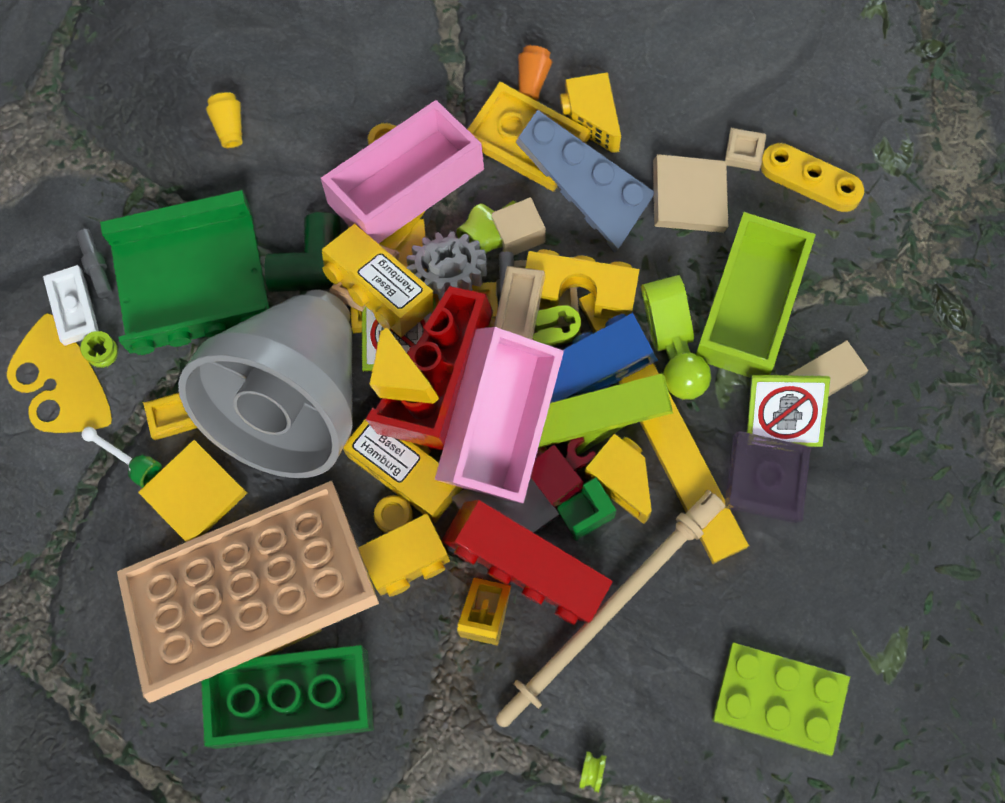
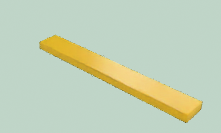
(682, 462)

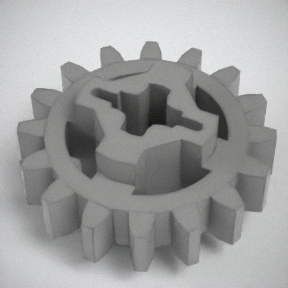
(447, 263)

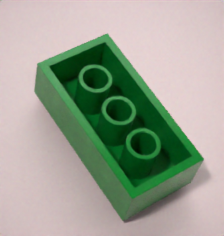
(288, 698)

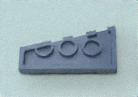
(596, 185)

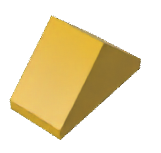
(396, 374)
(484, 611)

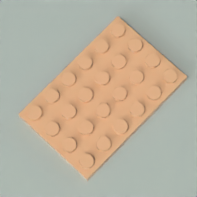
(243, 591)

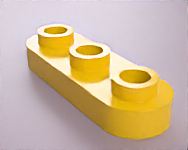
(823, 189)

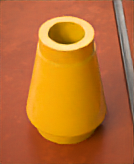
(226, 118)

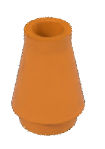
(533, 69)

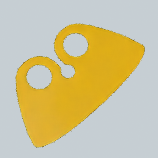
(77, 387)

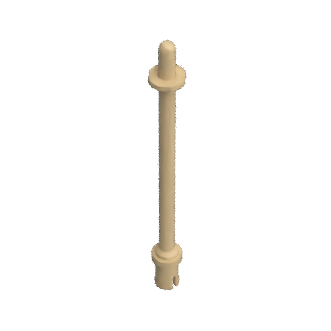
(688, 527)

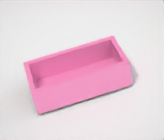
(404, 172)
(499, 414)

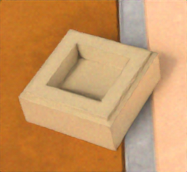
(745, 149)

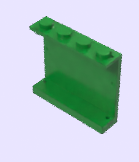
(186, 271)

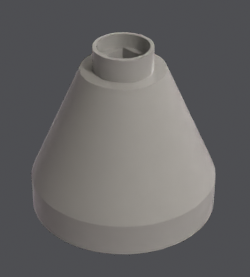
(277, 386)

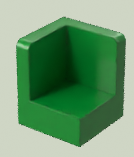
(587, 510)

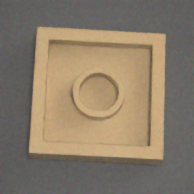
(690, 193)

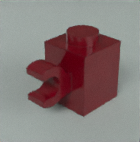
(558, 475)

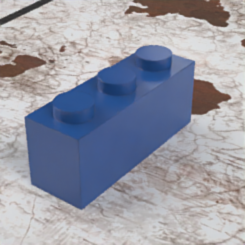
(603, 358)

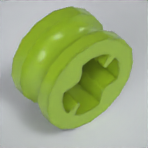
(109, 344)
(592, 771)

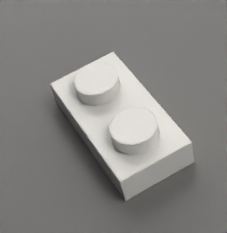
(70, 304)

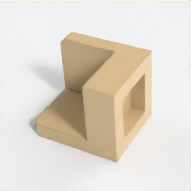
(519, 226)

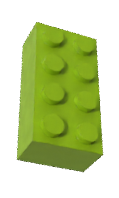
(755, 296)

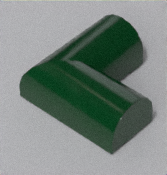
(304, 269)

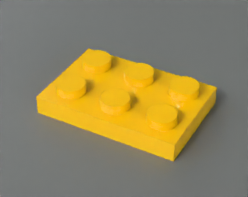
(503, 121)

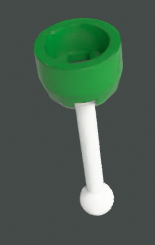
(141, 468)

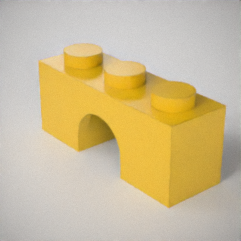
(610, 284)

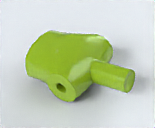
(482, 228)

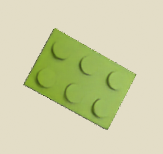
(781, 699)

